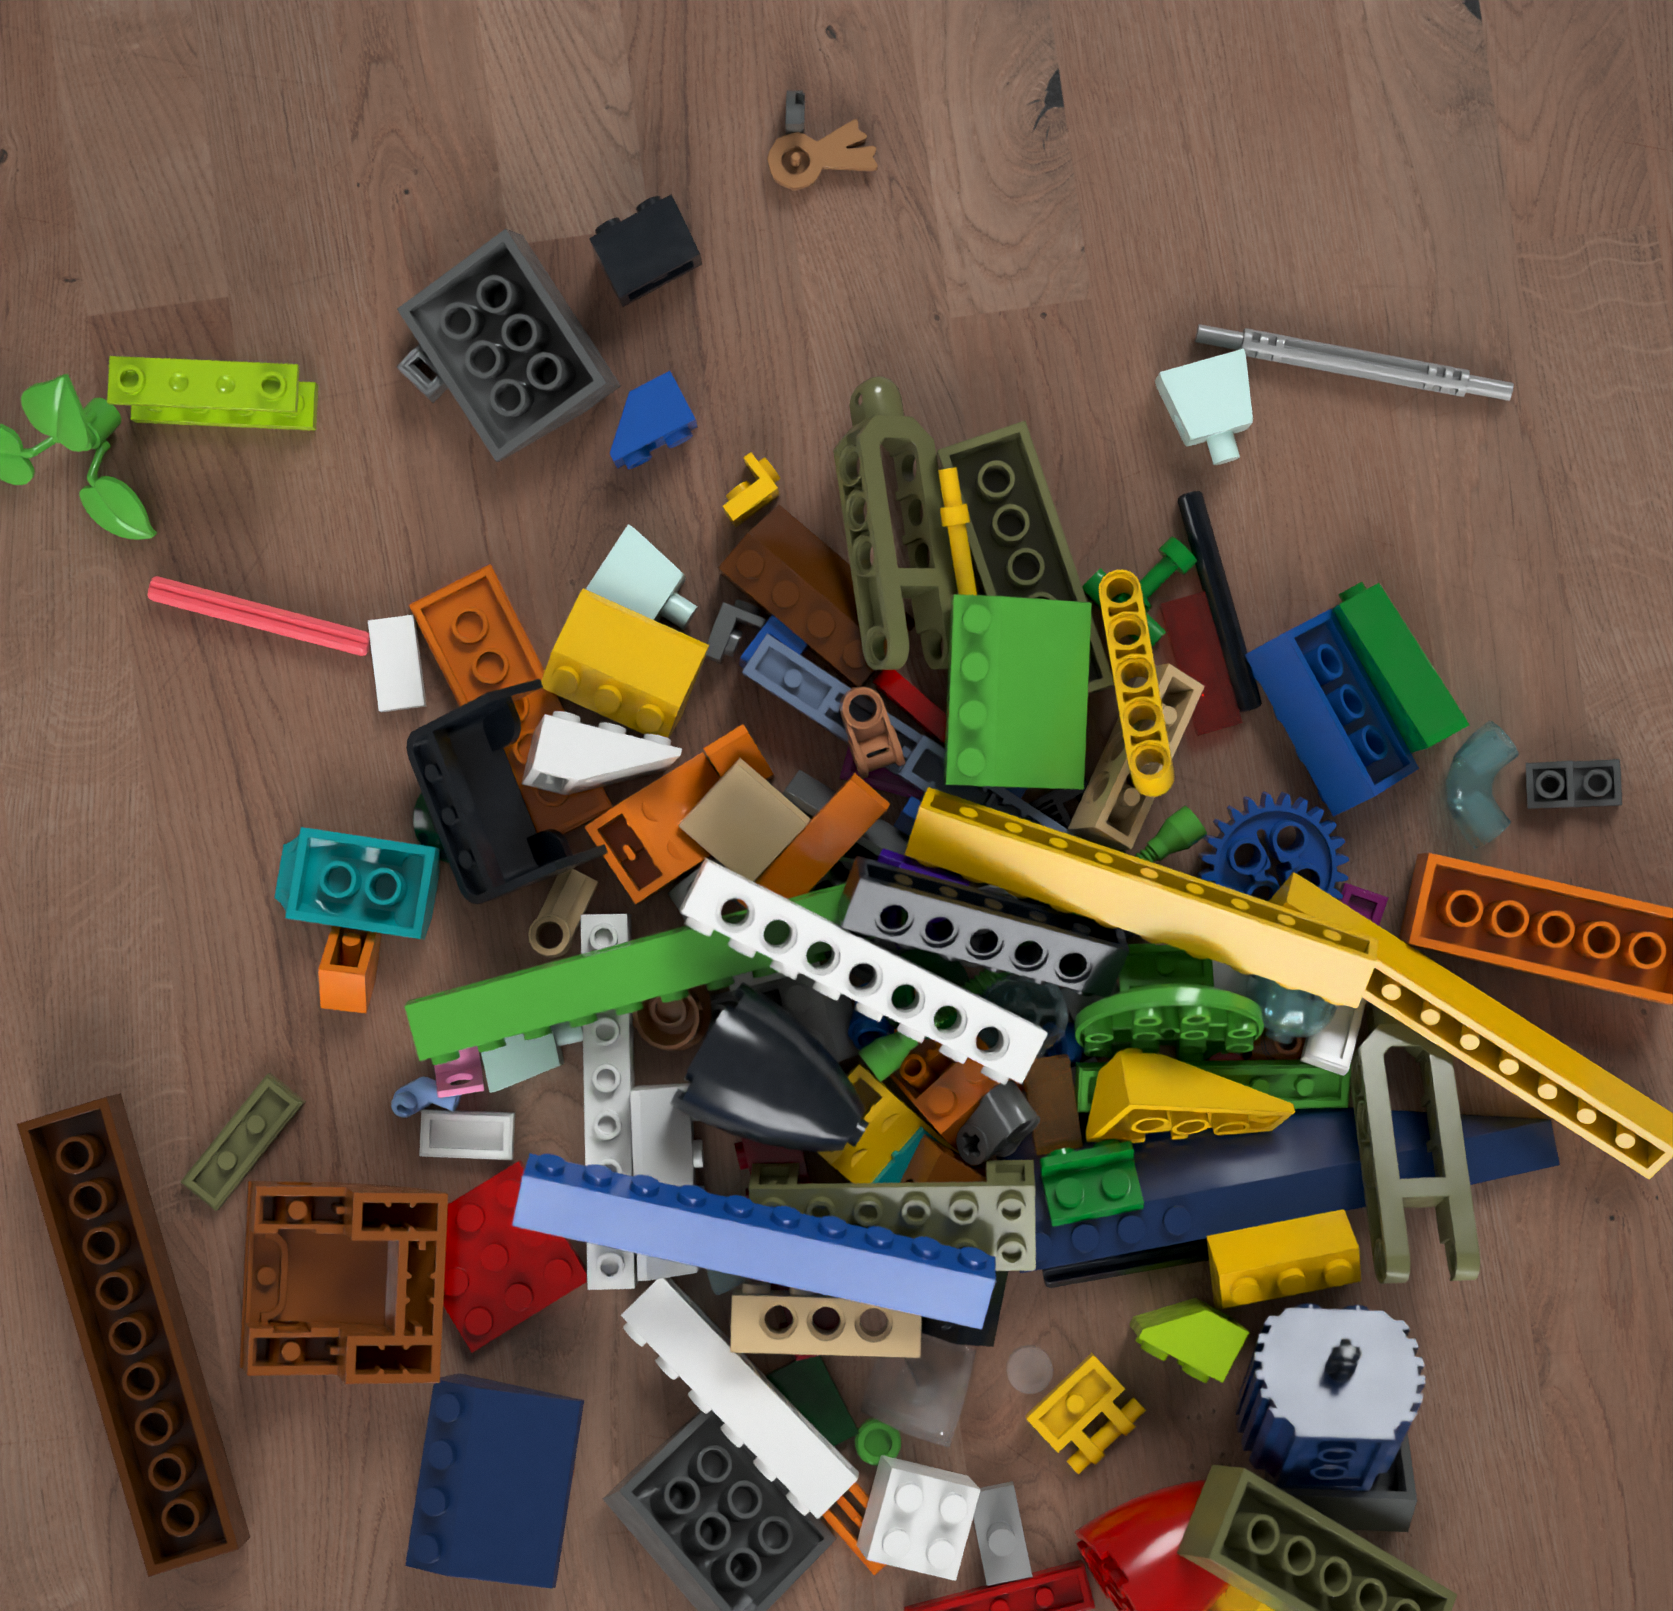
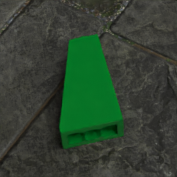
(1398, 668)

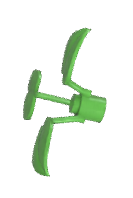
(59, 414)

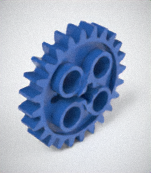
(1310, 849)

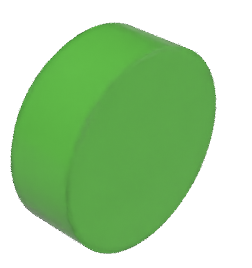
(876, 1440)

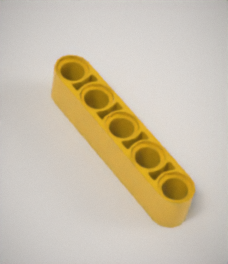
(1139, 702)

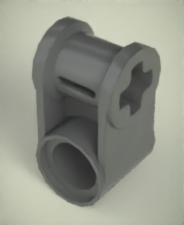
(997, 1125)

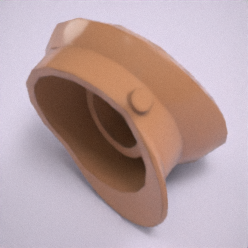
(675, 1023)

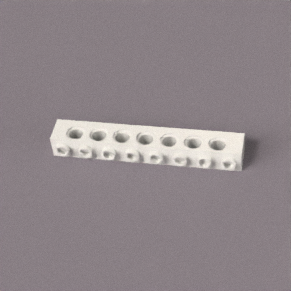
(1018, 1038)
(607, 1108)

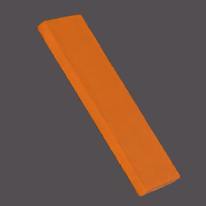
(485, 650)

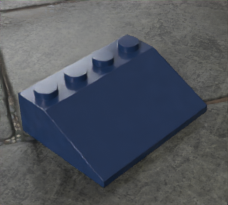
(494, 1482)

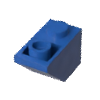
(651, 418)

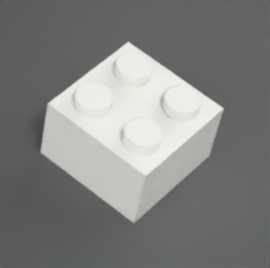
(918, 1517)

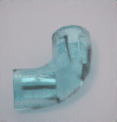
(1471, 783)

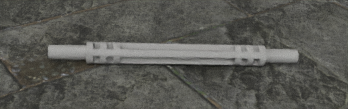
(1354, 362)

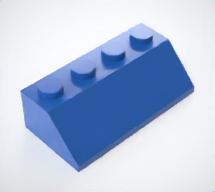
(1331, 712)

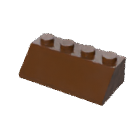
(805, 588)

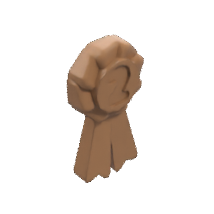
(798, 159)

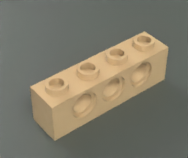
(1111, 805)
(849, 1338)

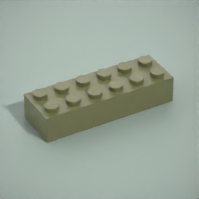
(1016, 529)
(1296, 1555)

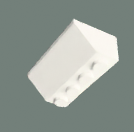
(665, 1150)

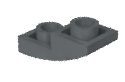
(1573, 784)

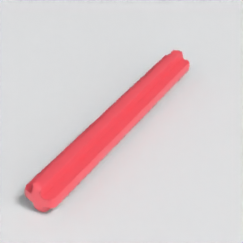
(259, 616)

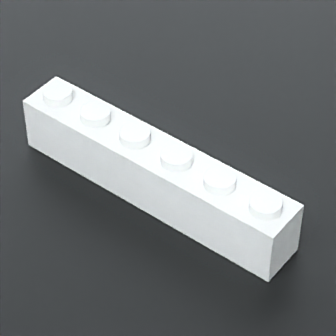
(740, 1396)

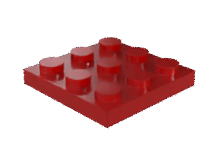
(500, 1270)

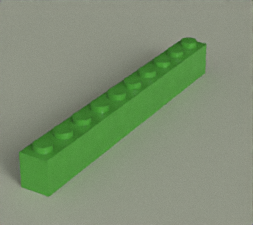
(596, 982)

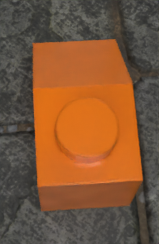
(737, 745)
(348, 969)

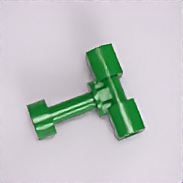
(1175, 558)

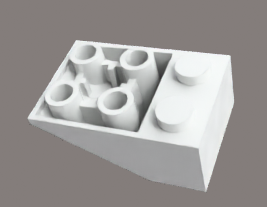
(581, 757)

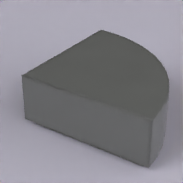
(795, 111)

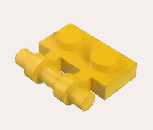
(1075, 1404)

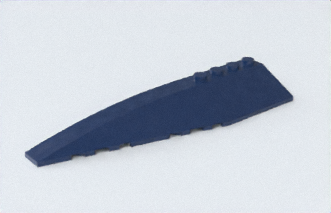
(1269, 1177)

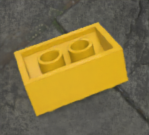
(624, 665)
(1283, 1259)

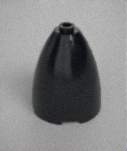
(771, 1081)

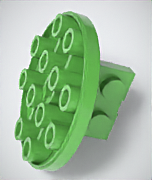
(1170, 1002)

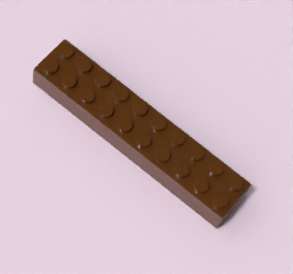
(134, 1334)

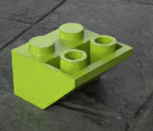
(1193, 1333)

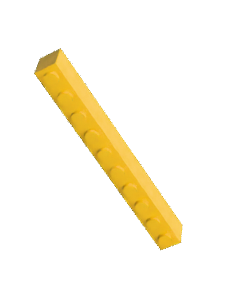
(1143, 898)
(1500, 1041)

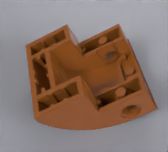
(343, 1281)

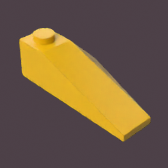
(1161, 1094)

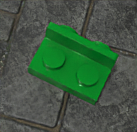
(1090, 1182)

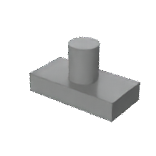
(1001, 1535)

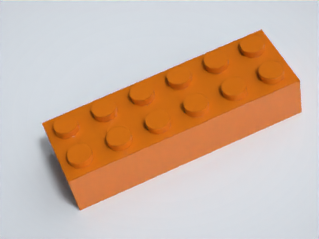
(1540, 927)

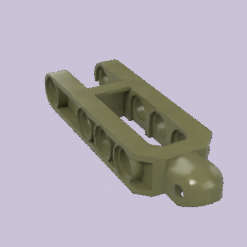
(883, 584)
(1383, 1189)

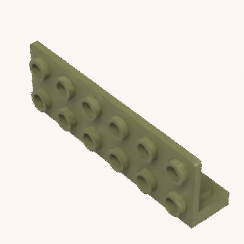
(981, 1215)

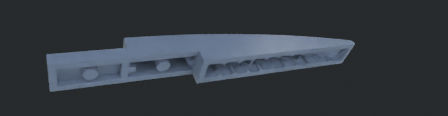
(819, 697)

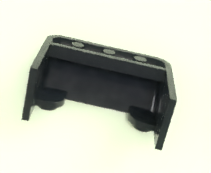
(478, 800)

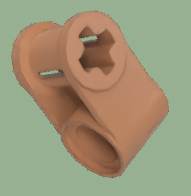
(870, 734)

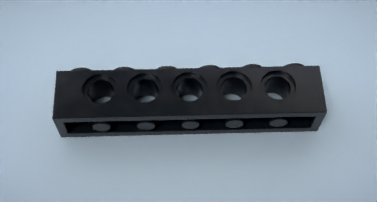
(969, 909)

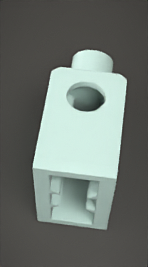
(1209, 402)
(643, 580)
(527, 1058)

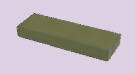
(243, 1141)

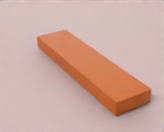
(824, 840)

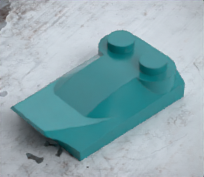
(359, 882)

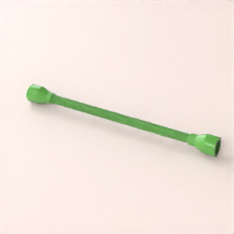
(888, 1052)

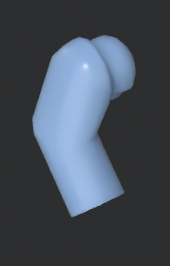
(418, 1095)

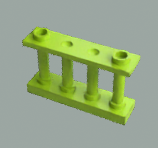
(213, 393)

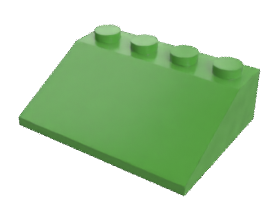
(1017, 692)

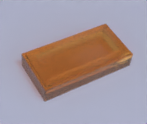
(1052, 1096)

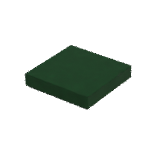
(816, 1397)

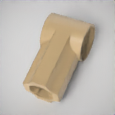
(564, 907)

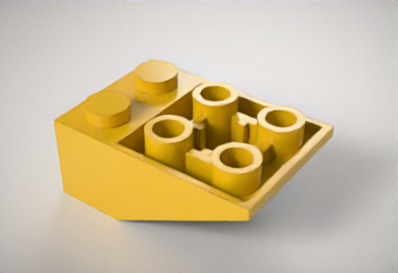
(888, 1130)

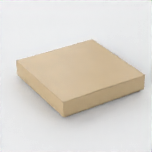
(744, 821)

